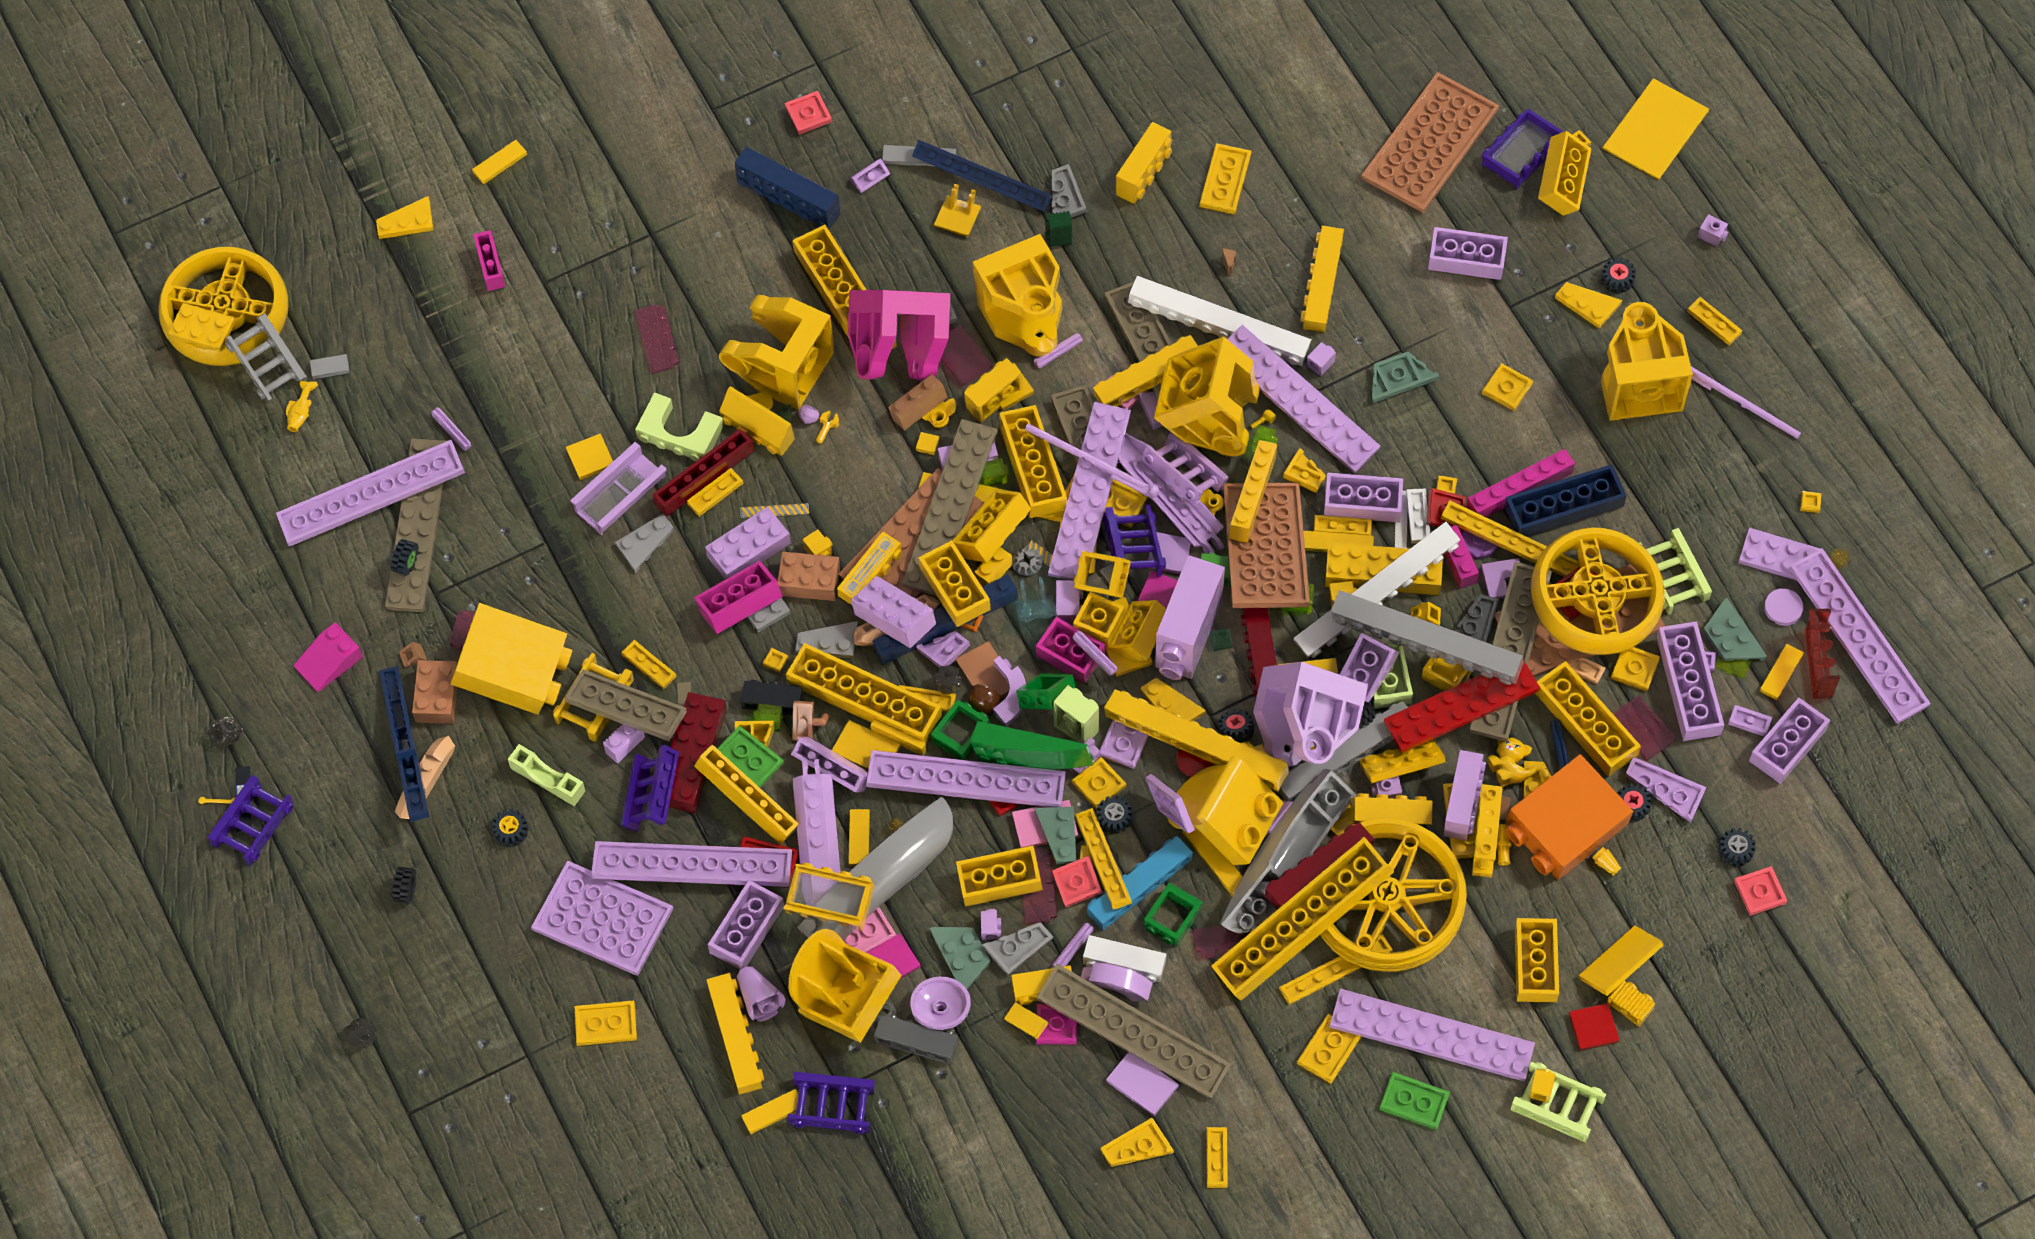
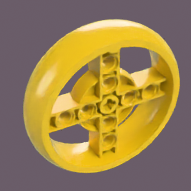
(228, 303)
(1606, 640)

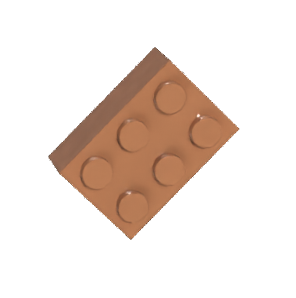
(809, 576)
(433, 693)

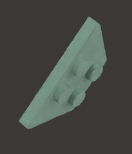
(1399, 375)
(1731, 635)
(961, 952)

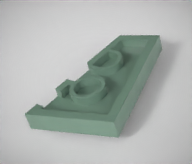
(1059, 831)

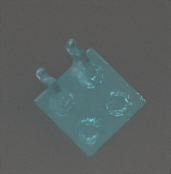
(1035, 609)

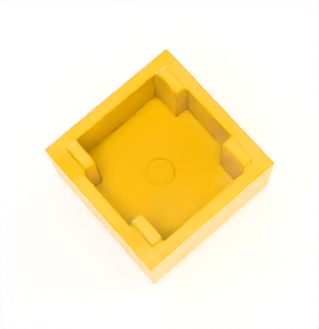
(1443, 674)

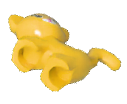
(1506, 768)

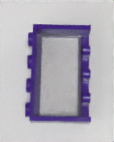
(1520, 148)

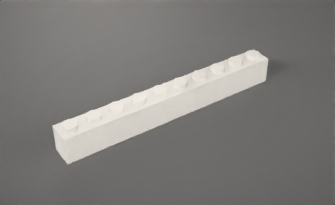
(1215, 319)
(1382, 586)

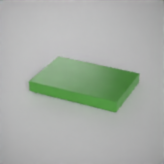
(750, 756)
(1414, 1101)

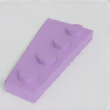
(1672, 790)

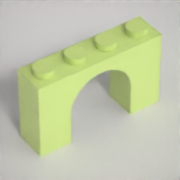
(694, 445)

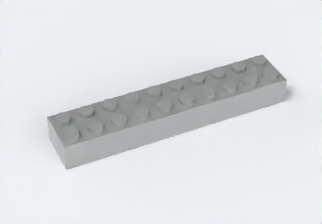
(1427, 637)

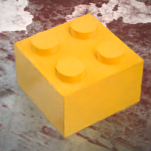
(1100, 618)

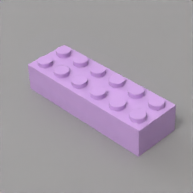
(1690, 681)

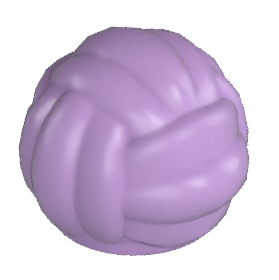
(808, 414)

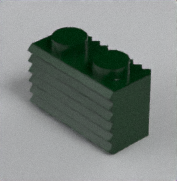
(1058, 229)

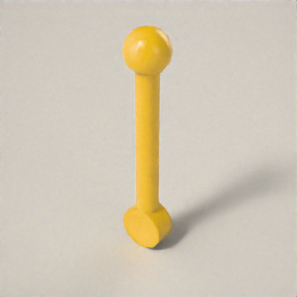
(202, 800)

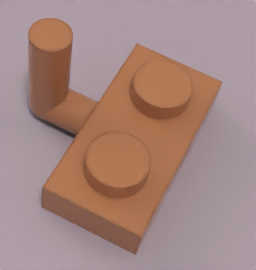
(804, 721)

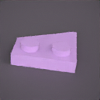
(944, 649)

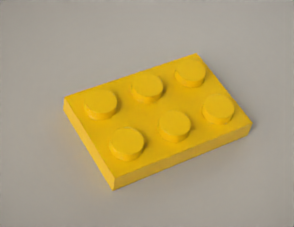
(201, 327)

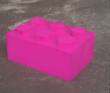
(1064, 653)

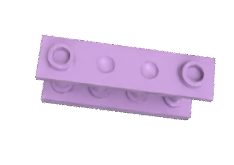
(1190, 457)

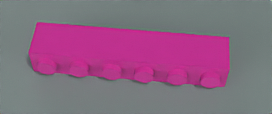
(1539, 474)

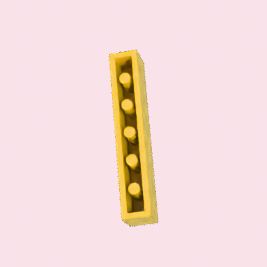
(1323, 279)
(1139, 376)
(1253, 491)
(746, 794)
(734, 1033)

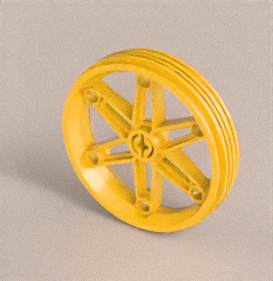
(1424, 951)

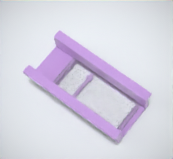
(617, 488)

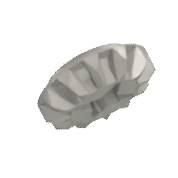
(1022, 567)

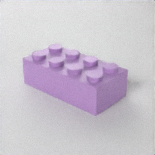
(1467, 253)
(1363, 497)
(748, 543)
(893, 611)
(1789, 740)
(1464, 795)
(746, 925)

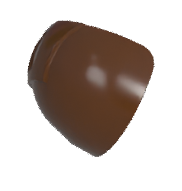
(984, 699)

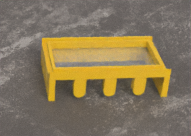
(830, 895)

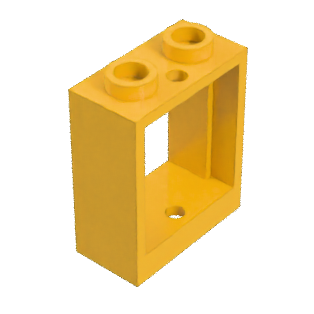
(1118, 578)

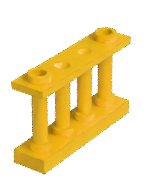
(595, 727)
(1487, 831)

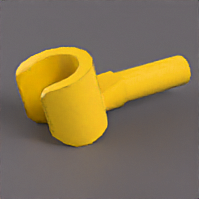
(1268, 415)

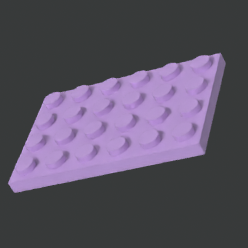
(602, 918)

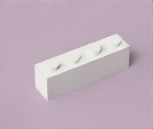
(1138, 959)

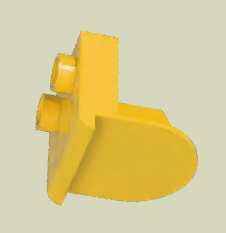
(1230, 808)
(840, 984)

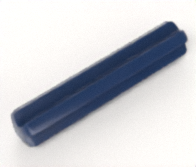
(1559, 743)

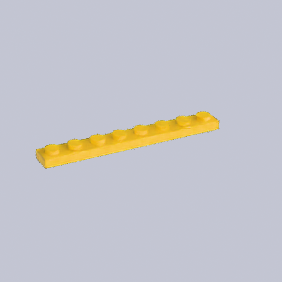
(1504, 537)

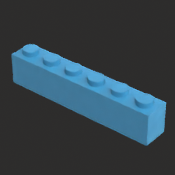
(1142, 881)

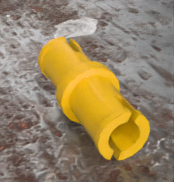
(1503, 846)

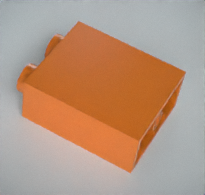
(1567, 818)

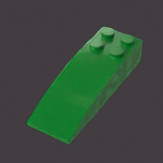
(1027, 749)

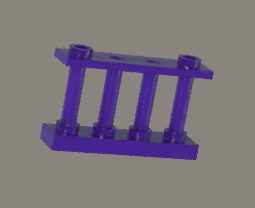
(1115, 536)
(660, 793)
(242, 804)
(823, 1084)

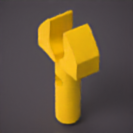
(827, 425)

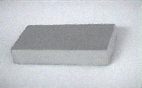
(329, 366)

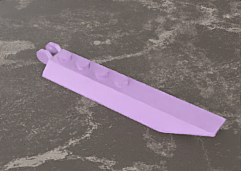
(1194, 522)
(816, 819)

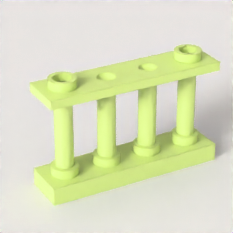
(1692, 571)
(1560, 1121)

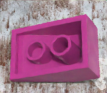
(328, 657)

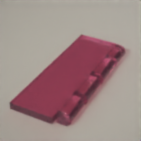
(657, 338)
(1036, 903)
(1216, 938)

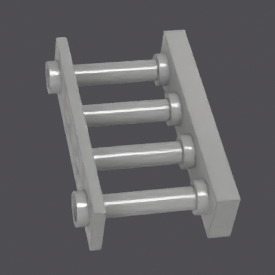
(283, 356)

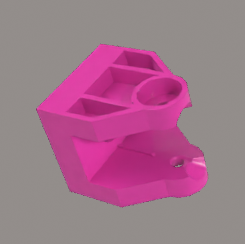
(874, 330)

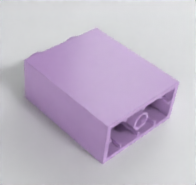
(1189, 618)

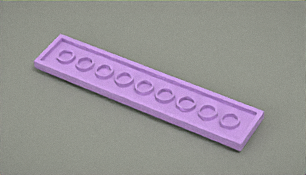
(1305, 403)
(1089, 490)
(370, 493)
(1860, 636)
(966, 779)
(691, 863)
(1432, 1035)

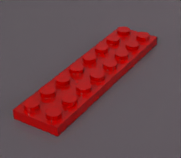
(1456, 708)

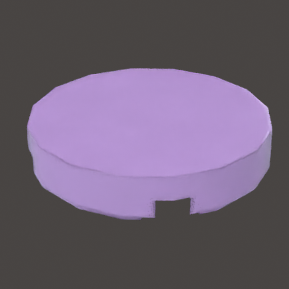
(1783, 607)

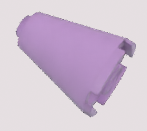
(759, 994)

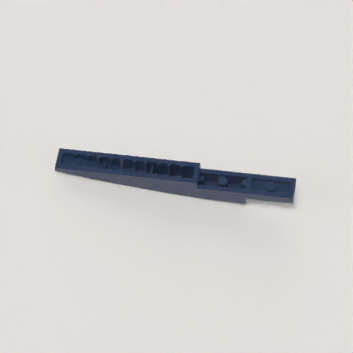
(404, 744)

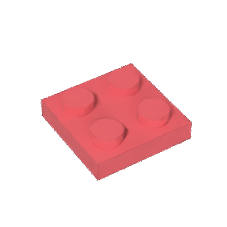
(808, 112)
(1077, 881)
(1760, 891)

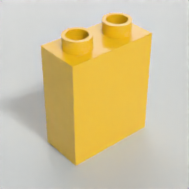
(511, 659)

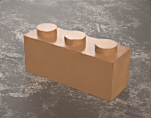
(918, 402)

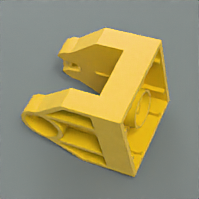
(1020, 294)
(1646, 366)
(790, 373)
(1206, 396)

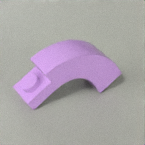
(1009, 709)
(1118, 979)

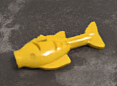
(298, 411)

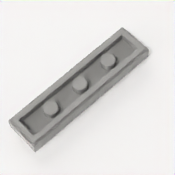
(903, 155)

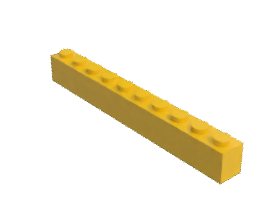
(1192, 737)

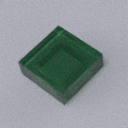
(1220, 639)

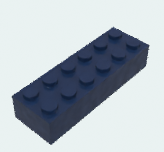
(787, 188)
(1565, 501)

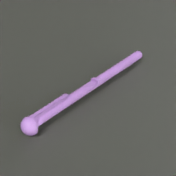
(1709, 383)
(1117, 474)

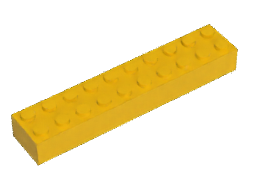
(1302, 919)

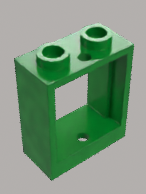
(1043, 690)
(948, 744)
(1183, 899)

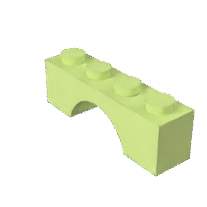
(530, 766)

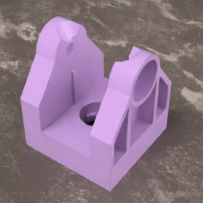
(1306, 708)

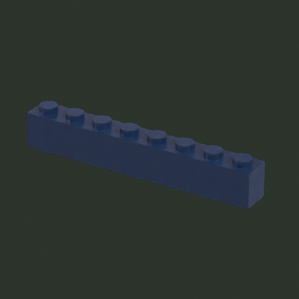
(1000, 594)

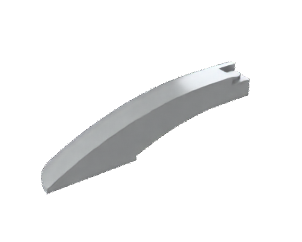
(1290, 841)
(897, 861)

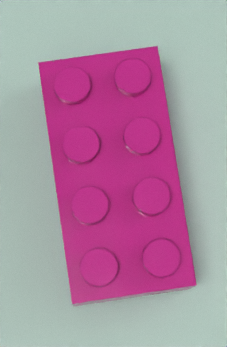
(738, 597)

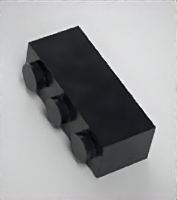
(770, 693)

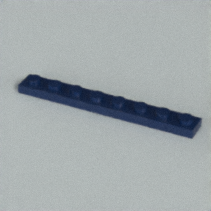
(982, 175)

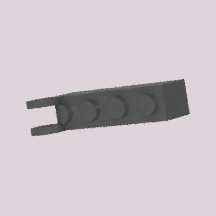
(914, 1038)

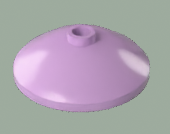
(940, 994)

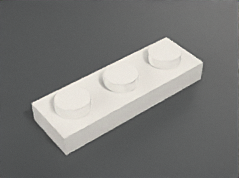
(1417, 514)

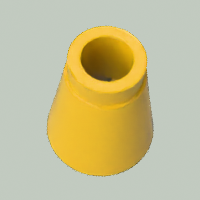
(1606, 861)

